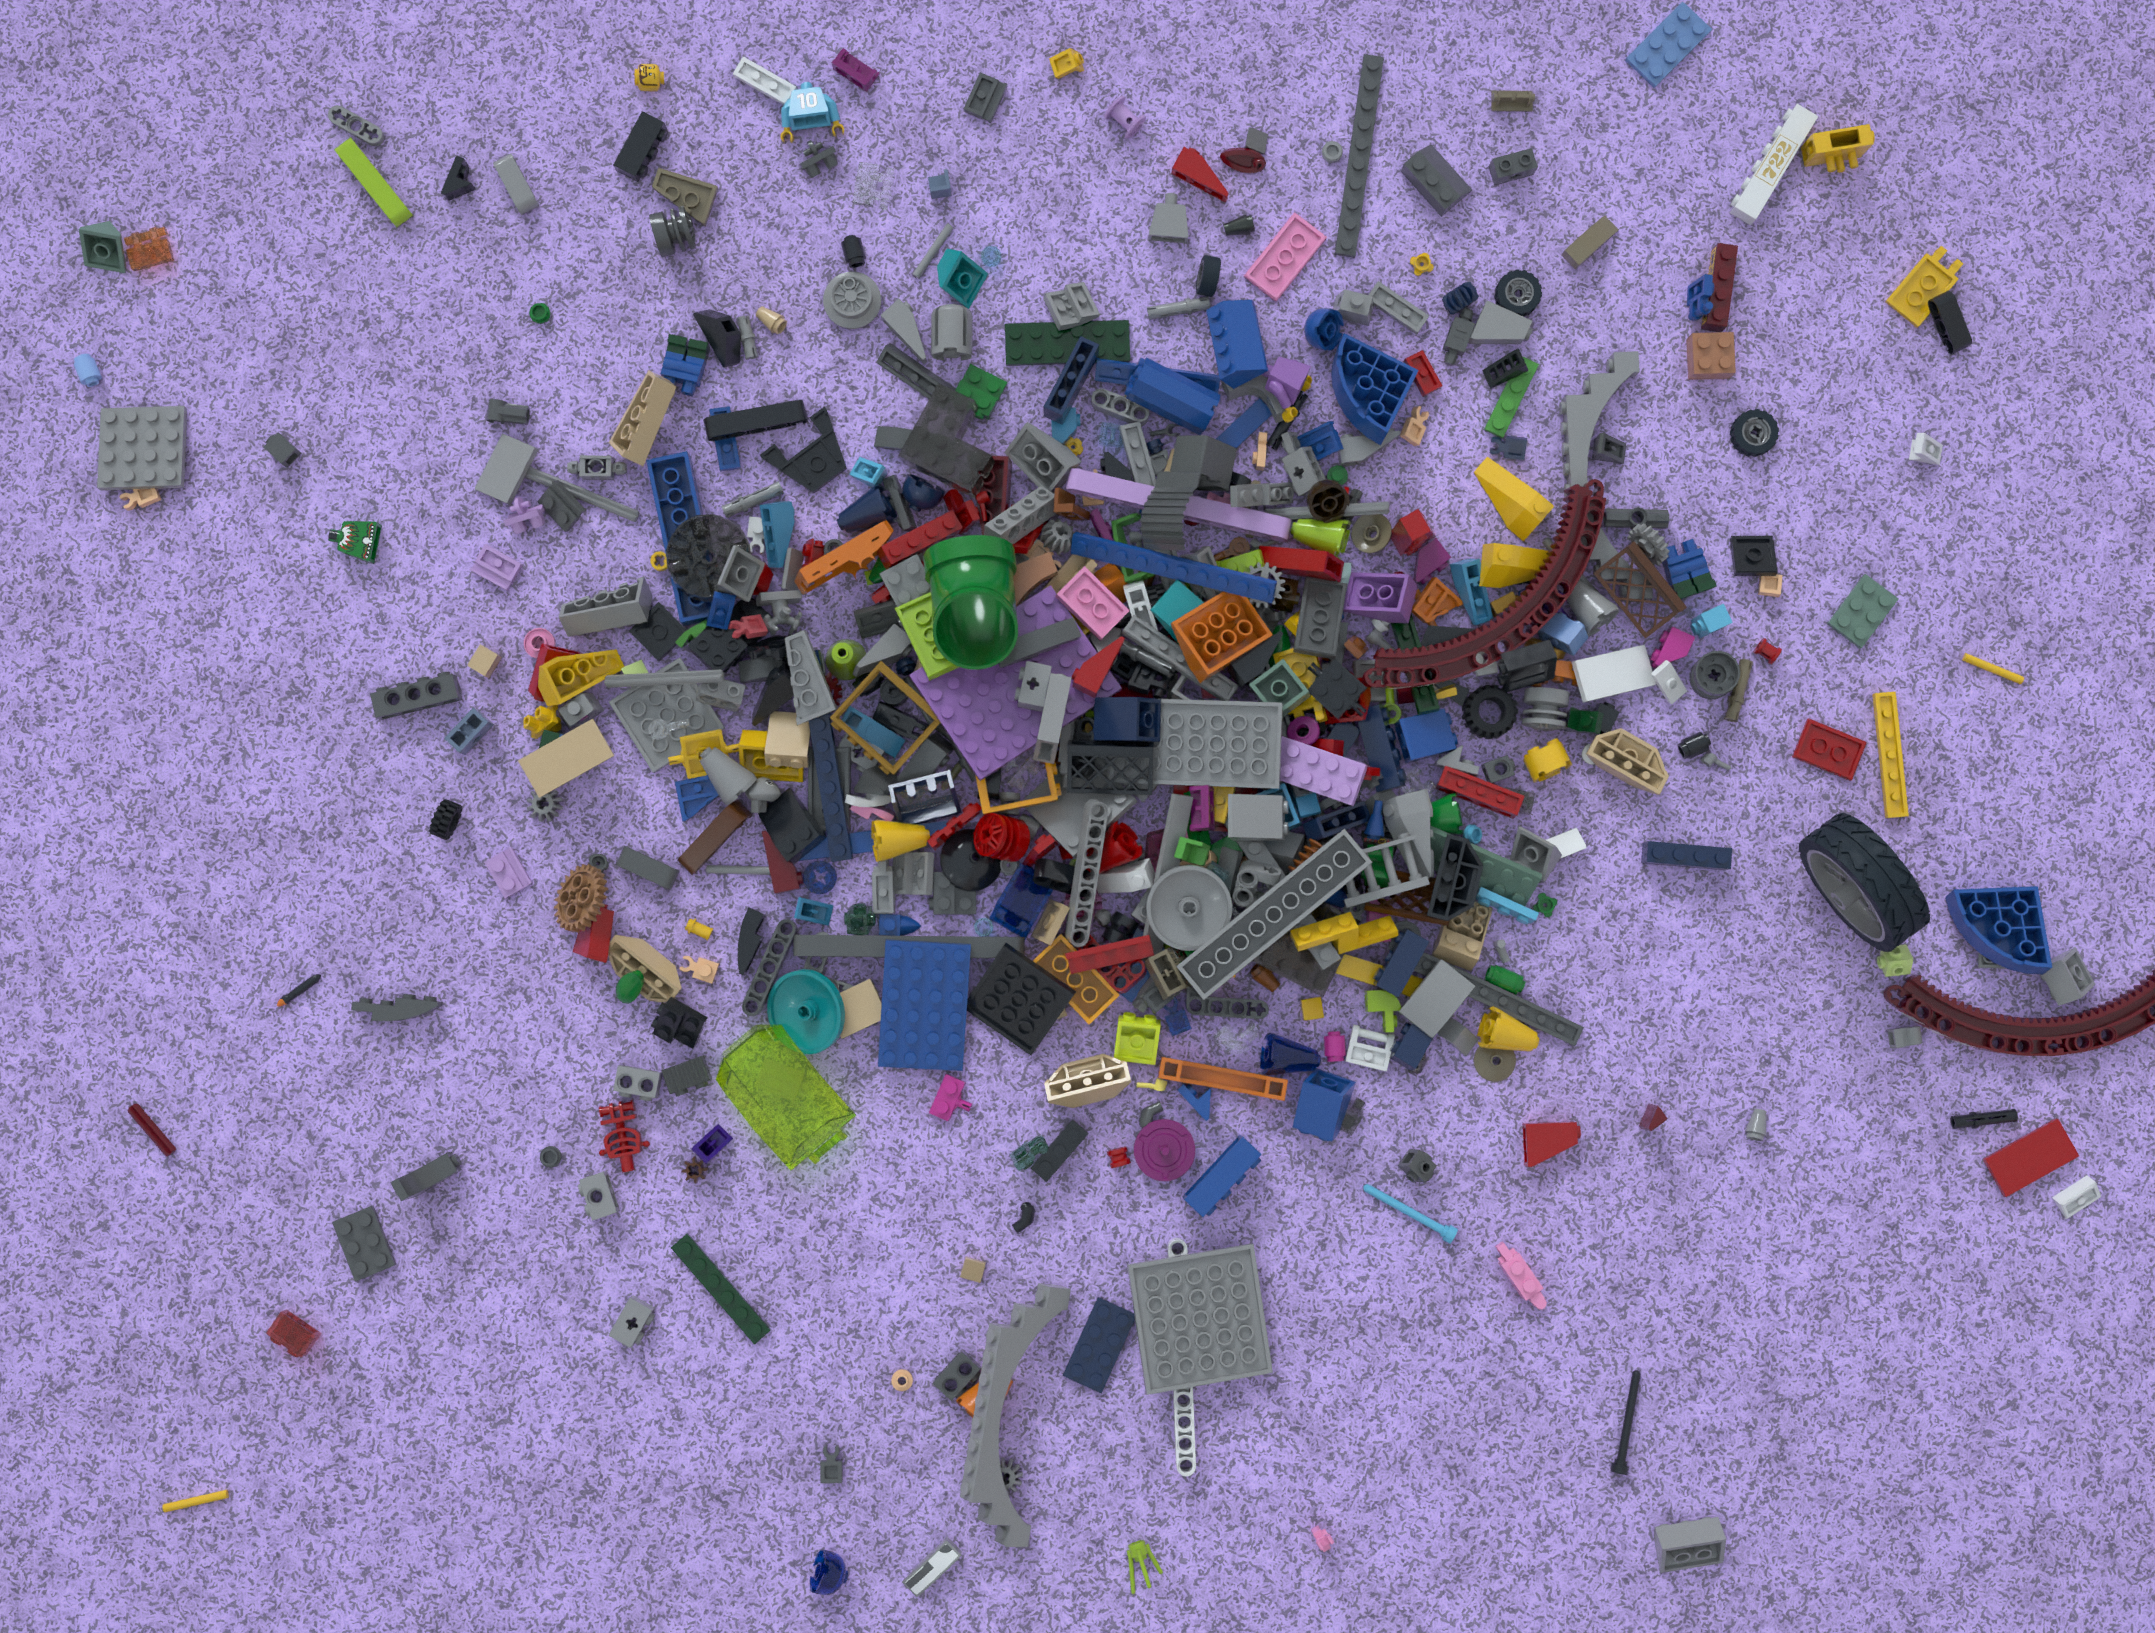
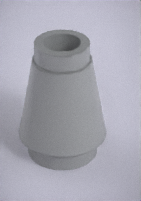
(1757, 1125)

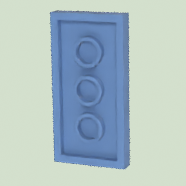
(1668, 44)

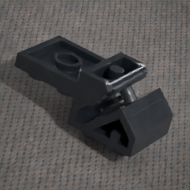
(718, 648)

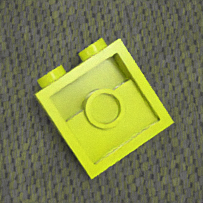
(1137, 1038)

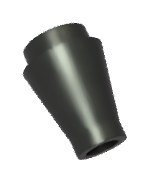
(1240, 226)

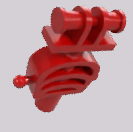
(625, 1156)

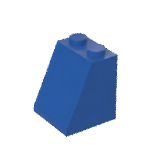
(1425, 735)
(1323, 1104)

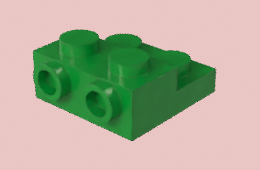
(982, 388)

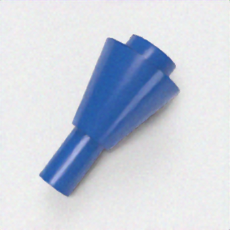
(1375, 824)

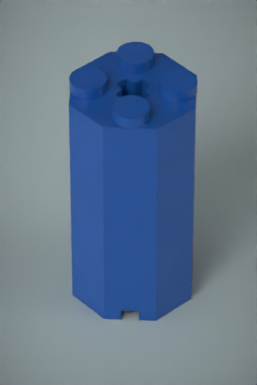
(1171, 395)

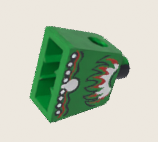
(357, 539)

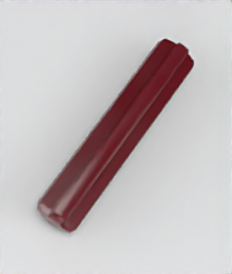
(151, 1129)

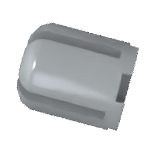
(951, 332)

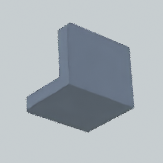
(940, 185)

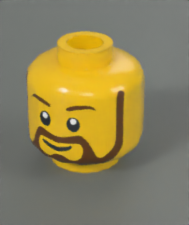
(648, 77)

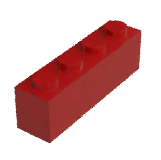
(919, 539)

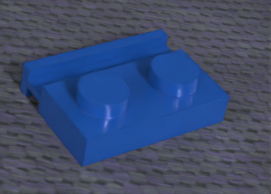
(1323, 440)

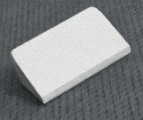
(1568, 842)
(2077, 1196)

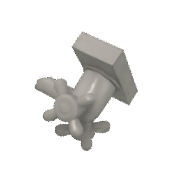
(779, 601)

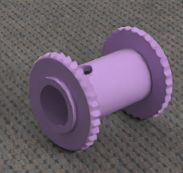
(1123, 116)

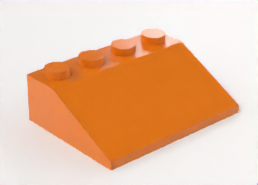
(1219, 633)

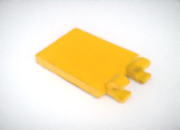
(1922, 284)
(1299, 664)

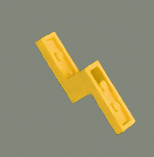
(1344, 933)

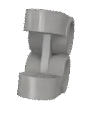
(1262, 873)

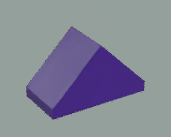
(711, 1144)

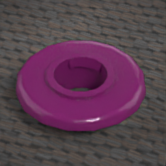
(1304, 722)

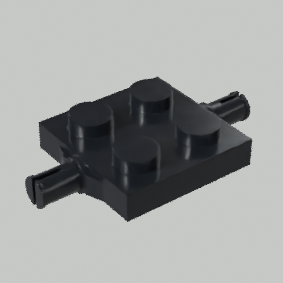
(769, 647)
(1337, 689)

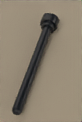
(1620, 1464)

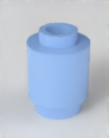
(87, 370)

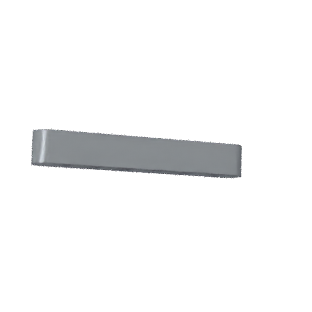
(1090, 882)

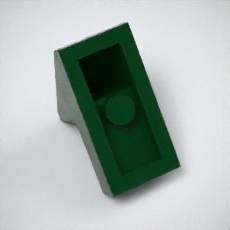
(1583, 721)

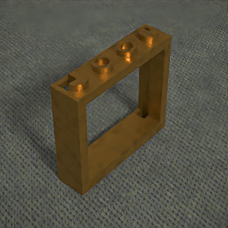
(855, 739)

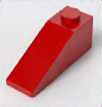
(1195, 170)
(1094, 670)

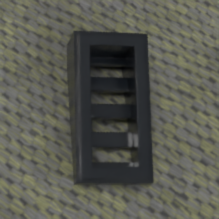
(1508, 374)

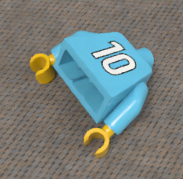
(809, 109)

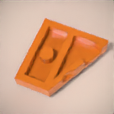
(1434, 601)

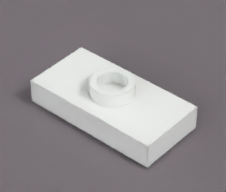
(1668, 682)

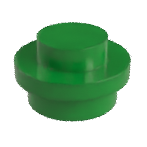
(540, 313)
(1338, 474)

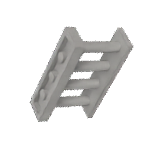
(1395, 885)

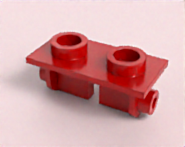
(812, 551)

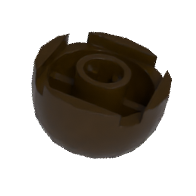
(1327, 500)

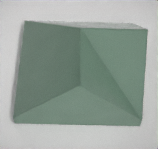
(102, 247)

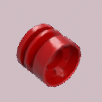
(1001, 837)

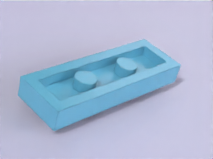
(1506, 906)

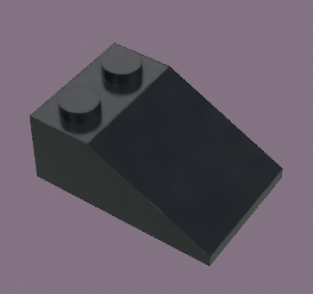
(791, 826)

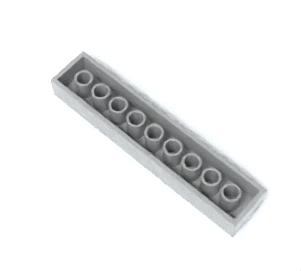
(1274, 914)

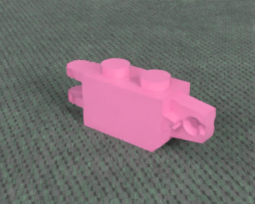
(1521, 1276)

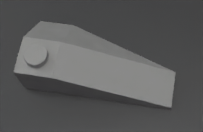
(1412, 814)

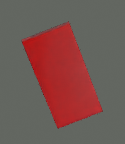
(2030, 1157)

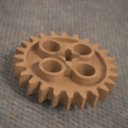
(580, 898)

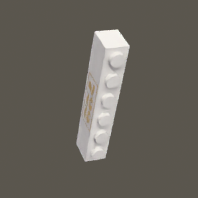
(1773, 164)

